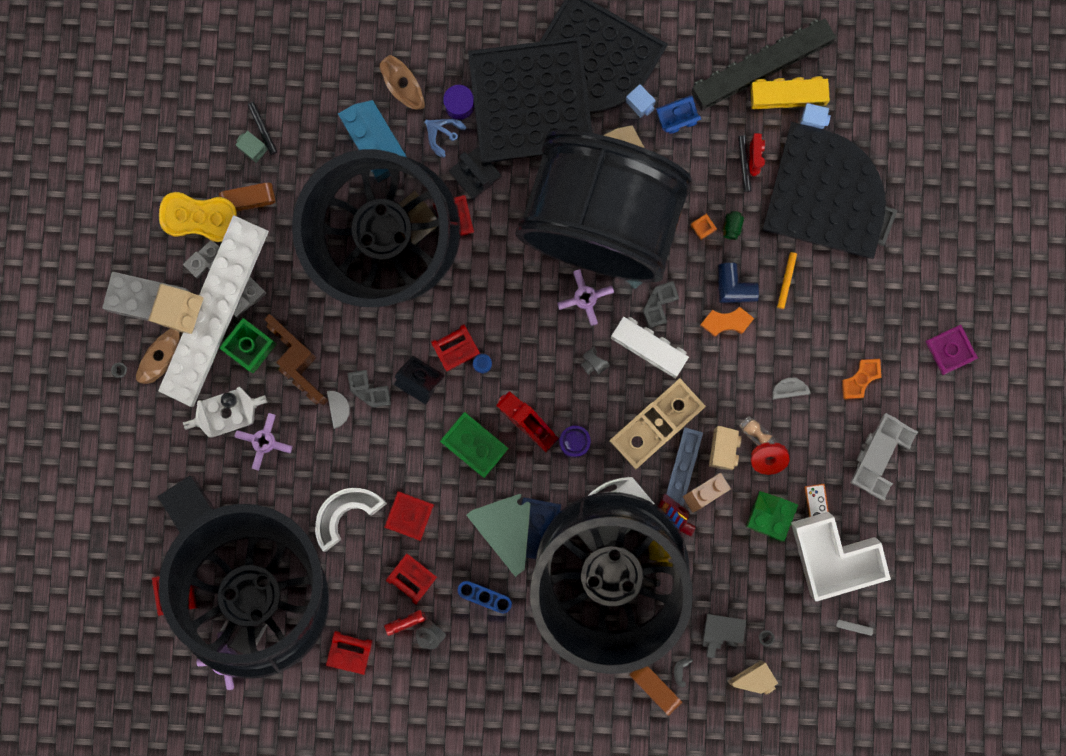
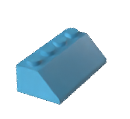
(370, 132)

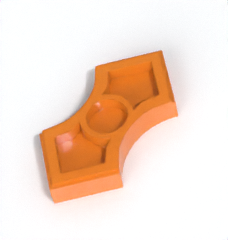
(718, 322)
(855, 386)

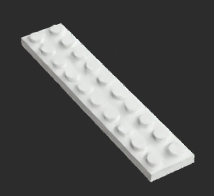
(221, 296)

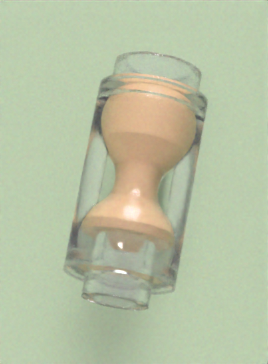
(753, 429)

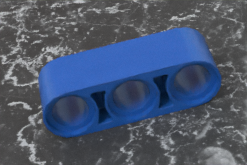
(475, 597)

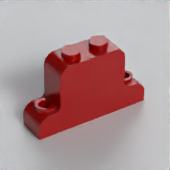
(527, 420)

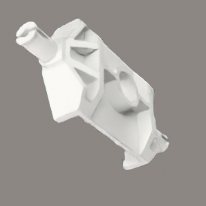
(210, 417)

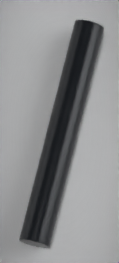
(262, 128)
(744, 163)

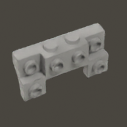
(203, 260)
(877, 454)

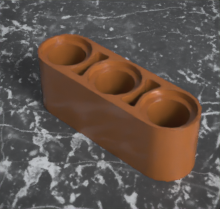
(250, 196)
(656, 689)

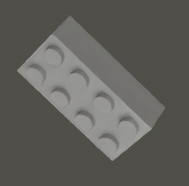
(131, 295)

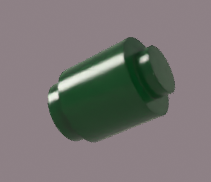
(732, 225)

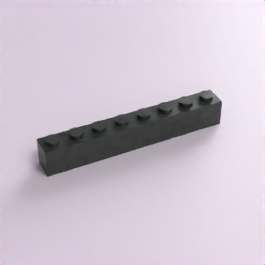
(763, 64)

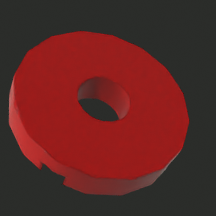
(772, 466)

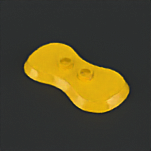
(185, 215)

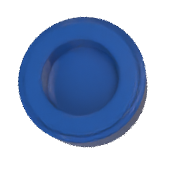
(482, 363)

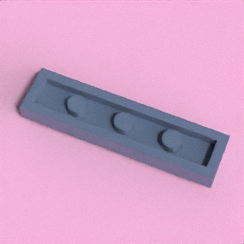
(684, 464)

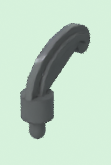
(678, 671)

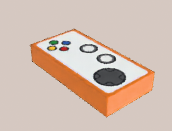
(816, 499)

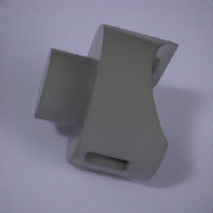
(594, 363)
(429, 635)

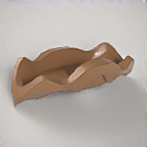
(393, 71)
(149, 368)

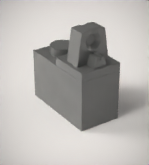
(722, 629)

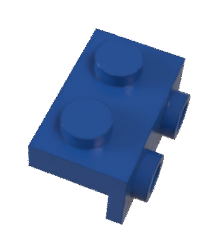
(678, 114)

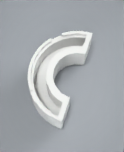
(336, 505)

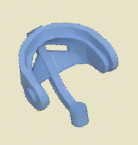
(435, 125)

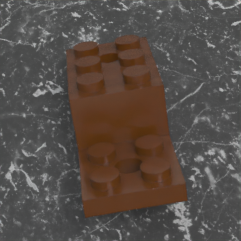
(295, 361)

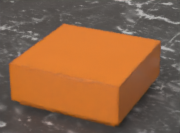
(703, 226)

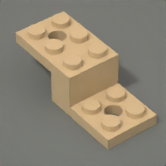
(657, 423)

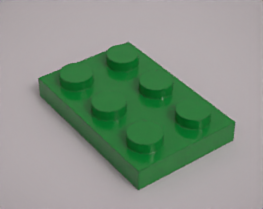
(474, 445)

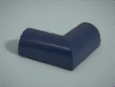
(730, 290)

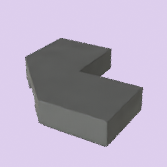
(653, 310)
(372, 396)

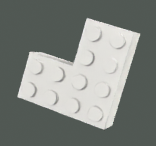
(835, 568)

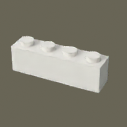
(649, 347)

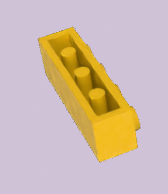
(789, 93)

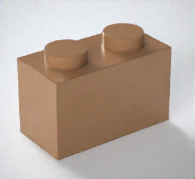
(706, 492)

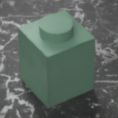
(251, 146)

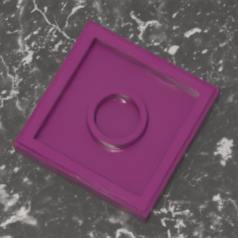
(951, 349)

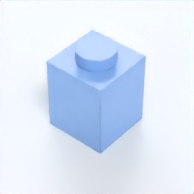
(640, 101)
(815, 116)

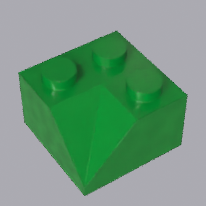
(248, 346)
(771, 516)

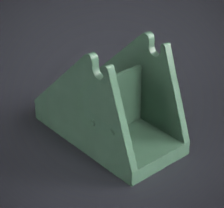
(505, 529)

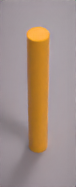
(787, 280)

